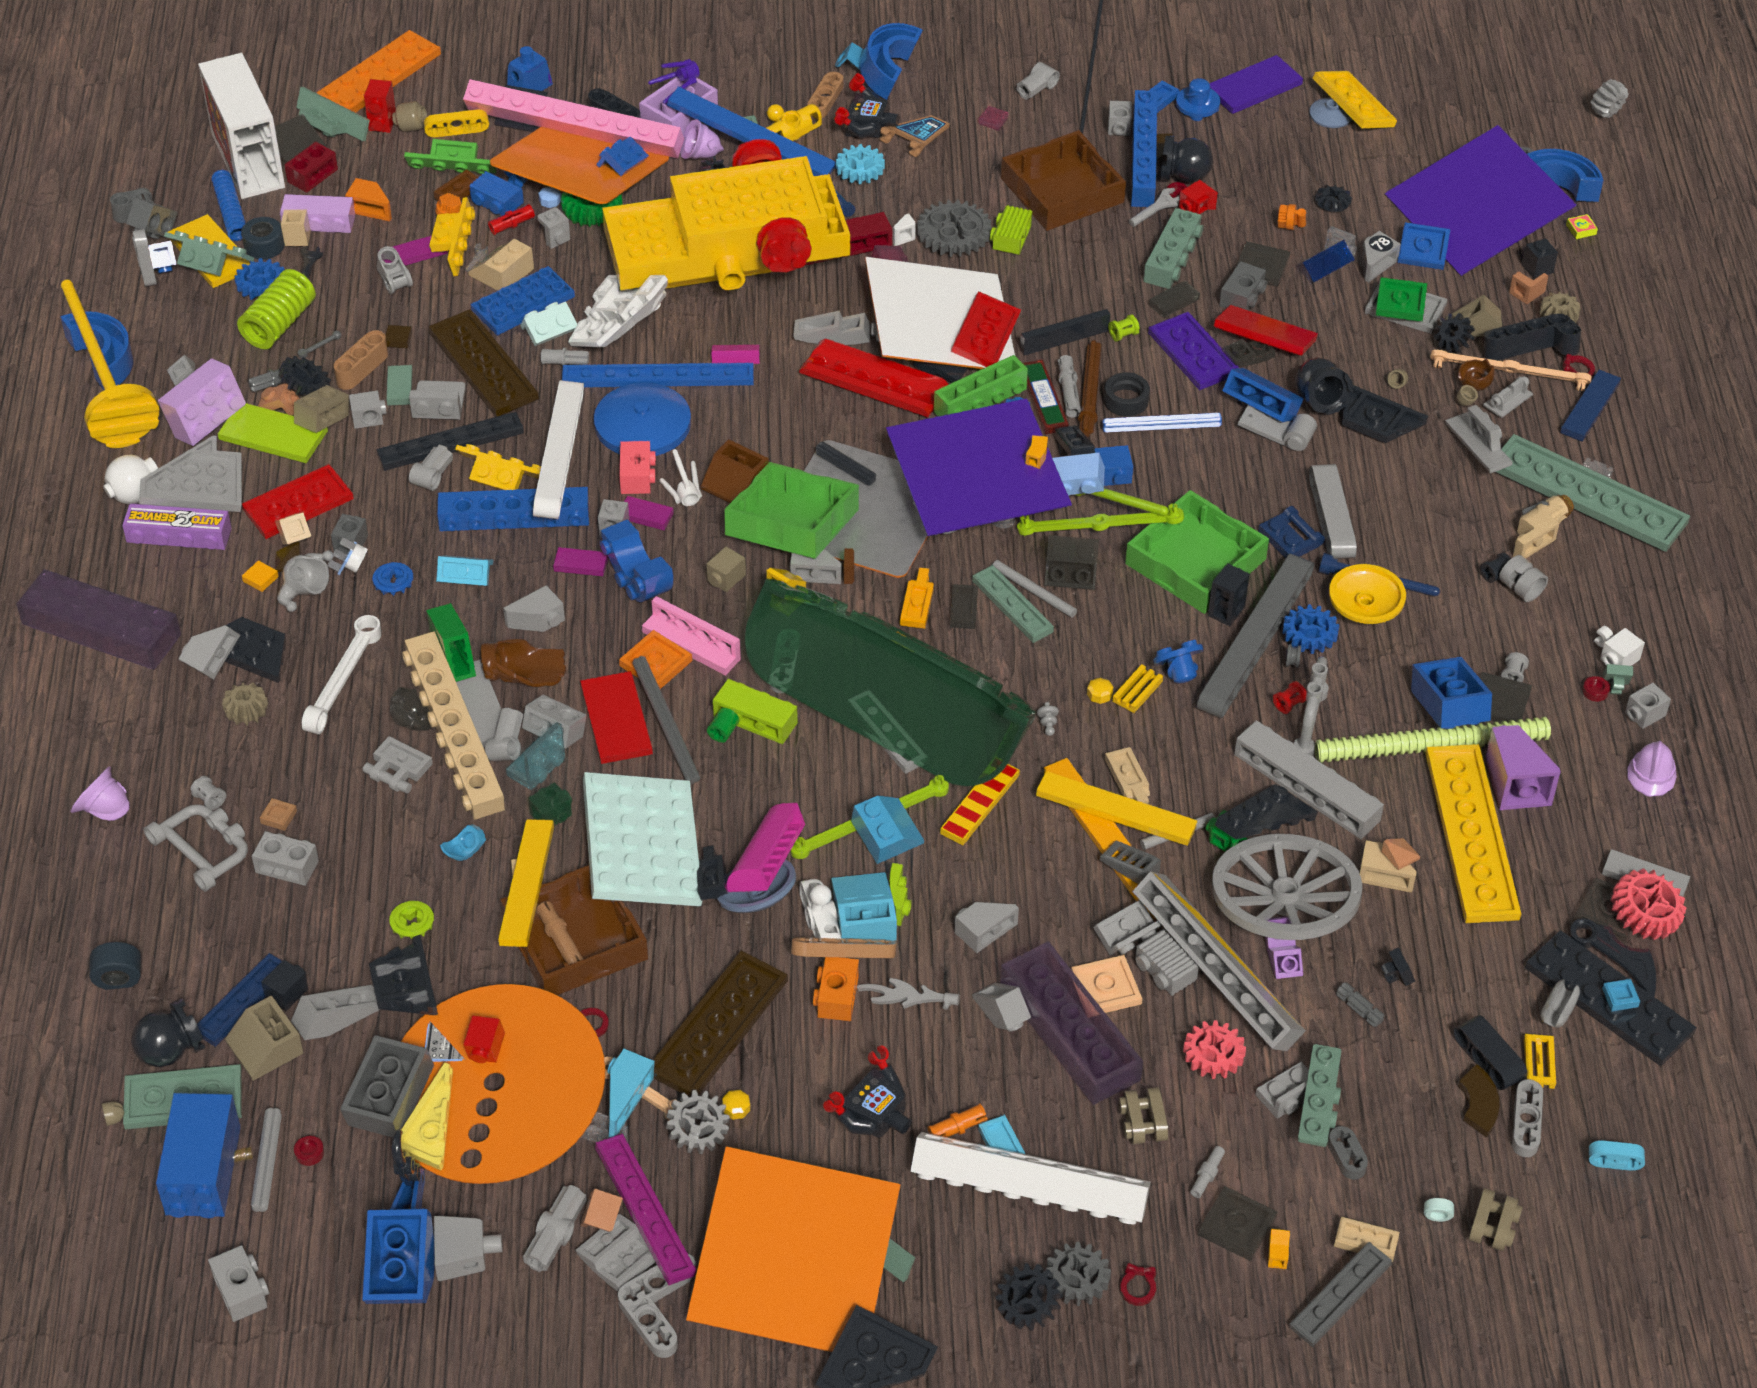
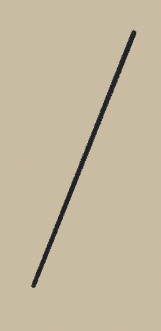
(1089, 78)

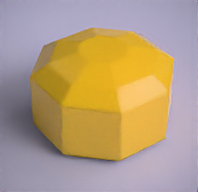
(1100, 690)
(736, 1104)

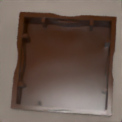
(1063, 180)
(599, 928)

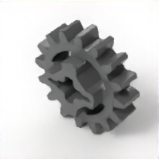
(1078, 1273)

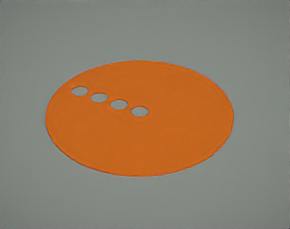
(549, 1089)

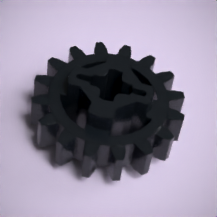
(302, 375)
(1036, 1287)

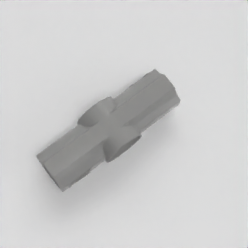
(554, 1228)

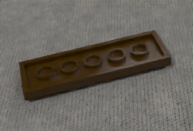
(483, 362)
(718, 1024)

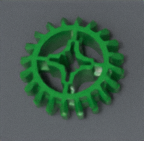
(585, 211)

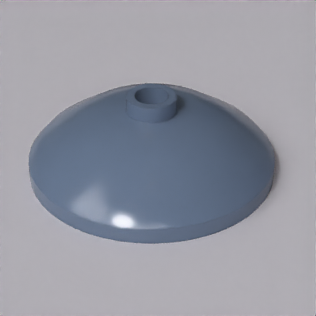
(760, 900)

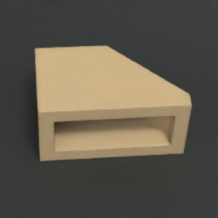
(1381, 872)

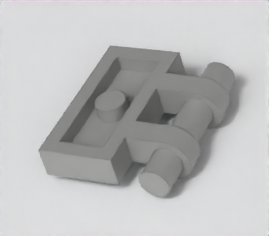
(401, 758)

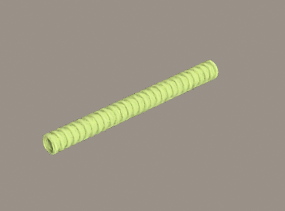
(1421, 740)

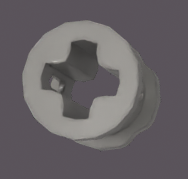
(1515, 666)
(208, 792)

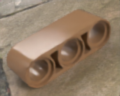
(360, 359)

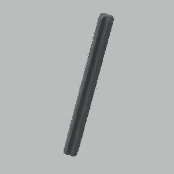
(666, 720)

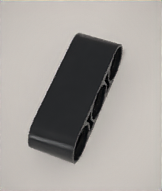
(605, 100)
(1490, 1052)

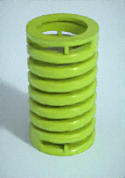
(276, 309)

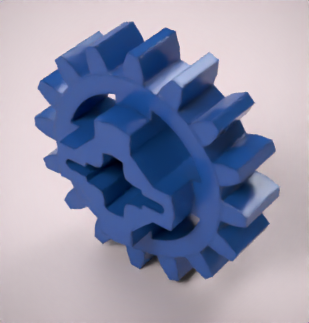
(256, 277)
(1310, 628)

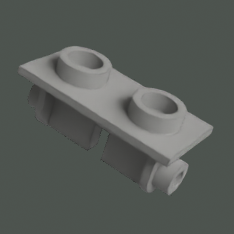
(1510, 397)

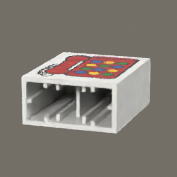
(241, 125)

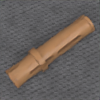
(556, 928)

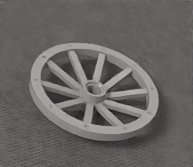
(1286, 893)

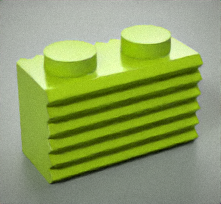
(1011, 229)

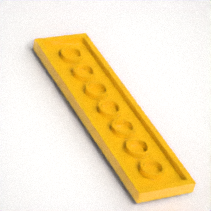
(1472, 834)

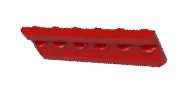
(873, 376)

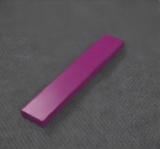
(645, 1209)

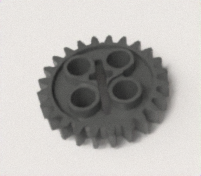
(954, 228)

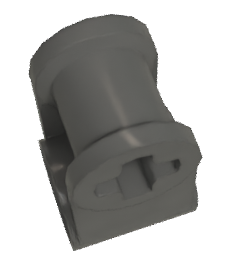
(122, 203)

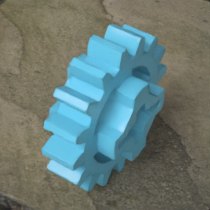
(860, 164)

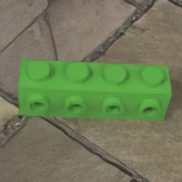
(982, 387)

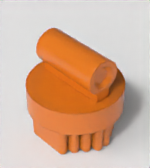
(448, 204)
(1290, 216)

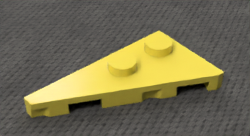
(427, 1126)

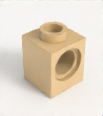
(293, 528)

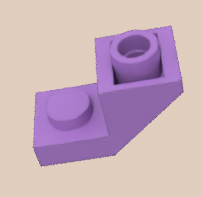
(1284, 954)

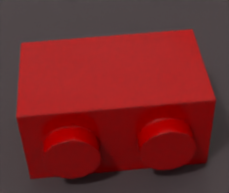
(380, 105)

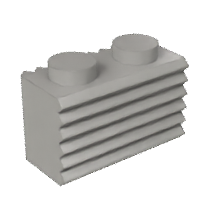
(1166, 962)

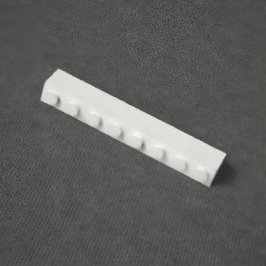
(1030, 1177)

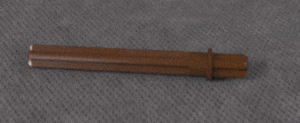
(1088, 413)

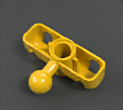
(793, 123)

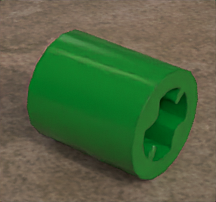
(723, 725)

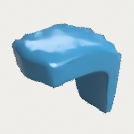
(465, 843)

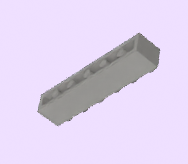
(1309, 779)

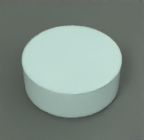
(1439, 1209)

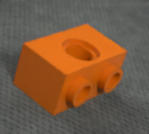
(838, 1002)

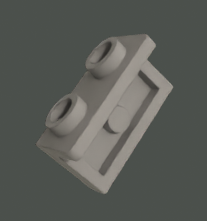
(1125, 928)

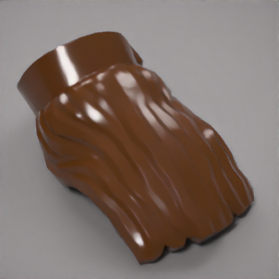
(522, 663)

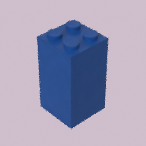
(198, 1155)

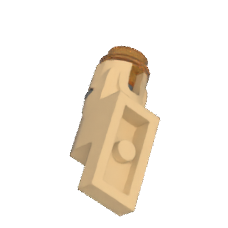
(1540, 524)

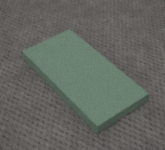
(151, 1094)

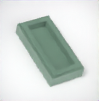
(399, 384)

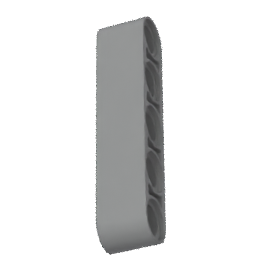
(1332, 511)

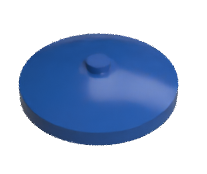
(643, 414)

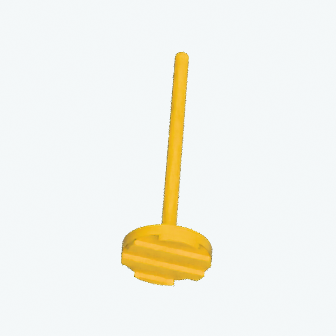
(120, 411)

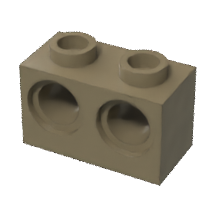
(321, 408)

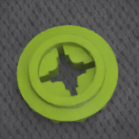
(408, 911)

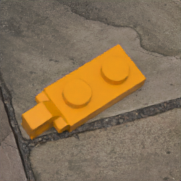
(917, 601)

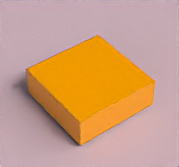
(260, 576)

